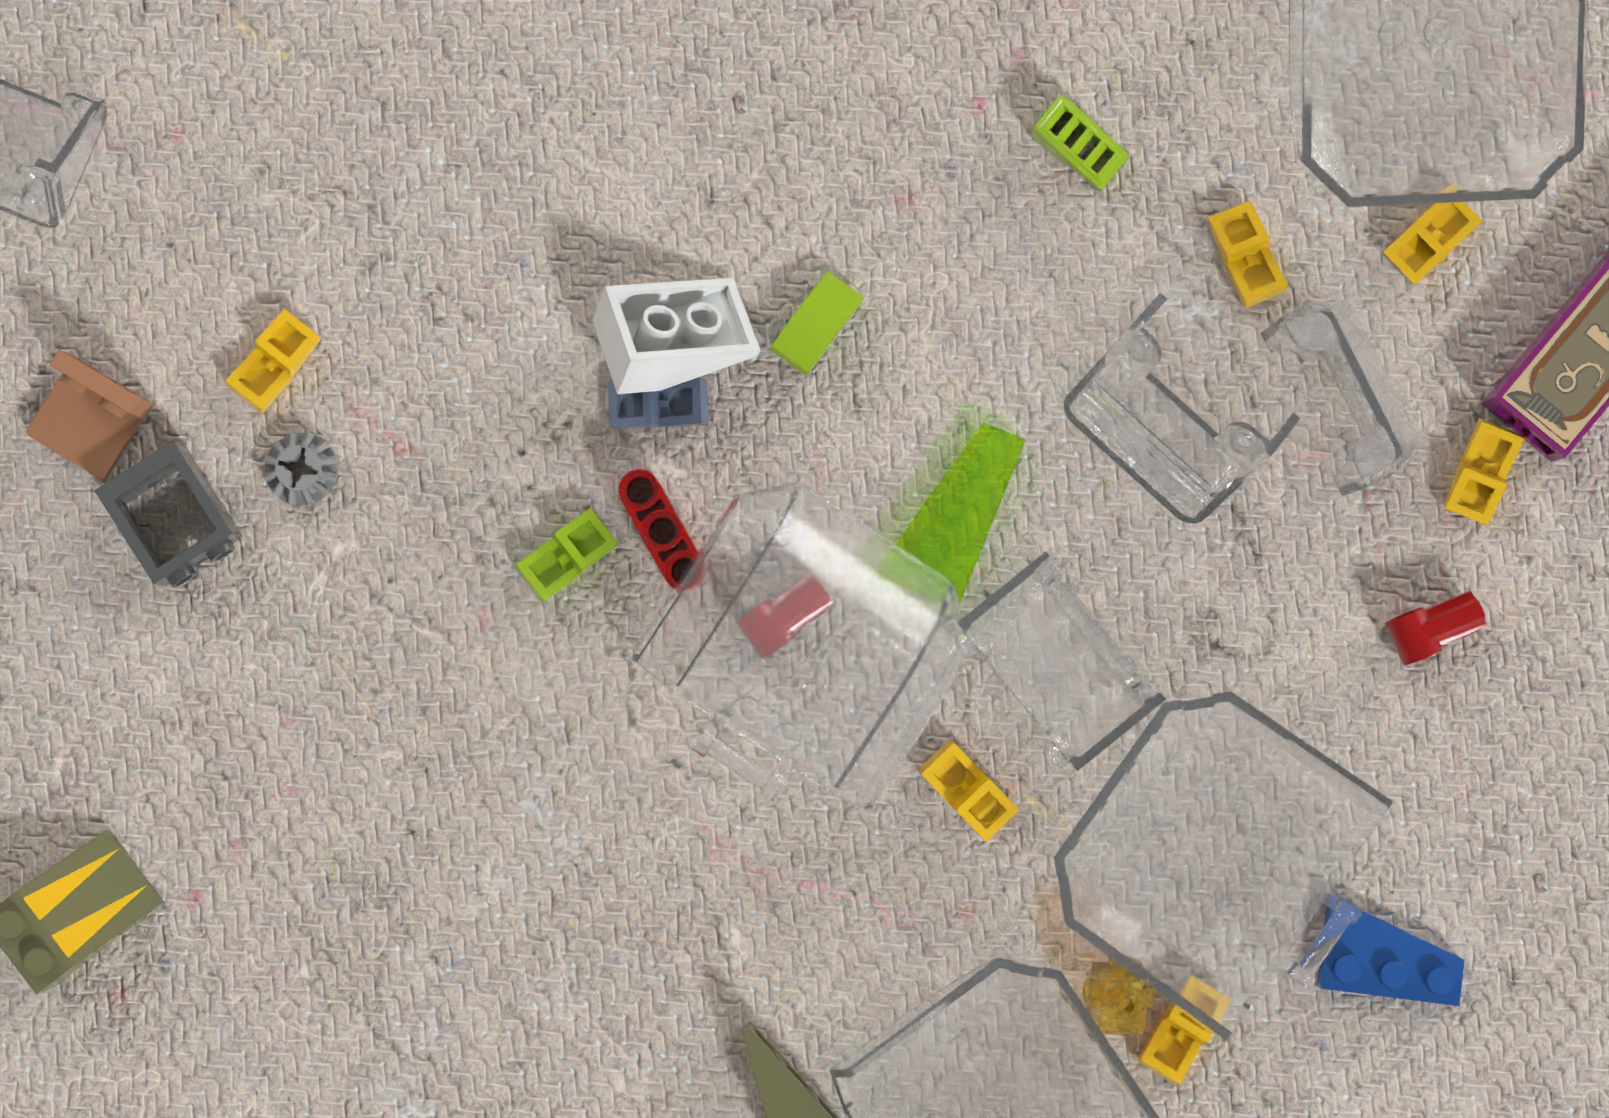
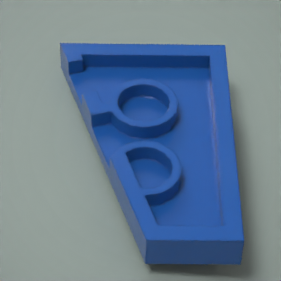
(1390, 963)

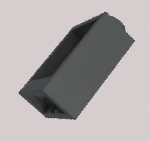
(144, 476)

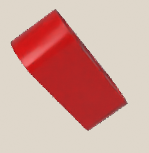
(647, 514)

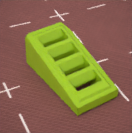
(1090, 130)

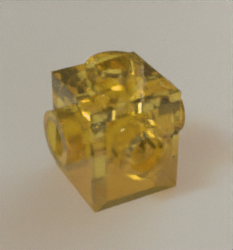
(1116, 999)

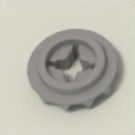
(309, 487)

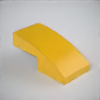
(1431, 238)
(1247, 254)
(273, 362)
(1483, 471)
(968, 790)
(1173, 1045)

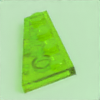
(962, 507)

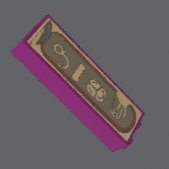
(1563, 375)

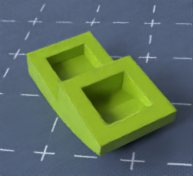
(816, 323)
(566, 555)

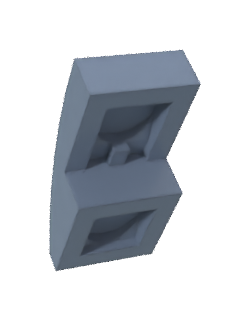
(672, 407)

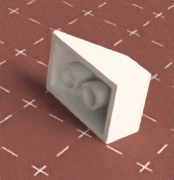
(672, 332)

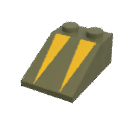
(74, 911)

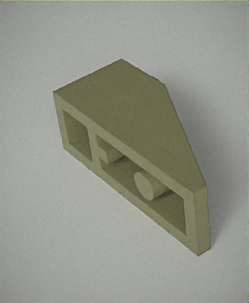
(779, 1085)

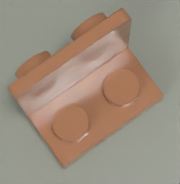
(88, 416)

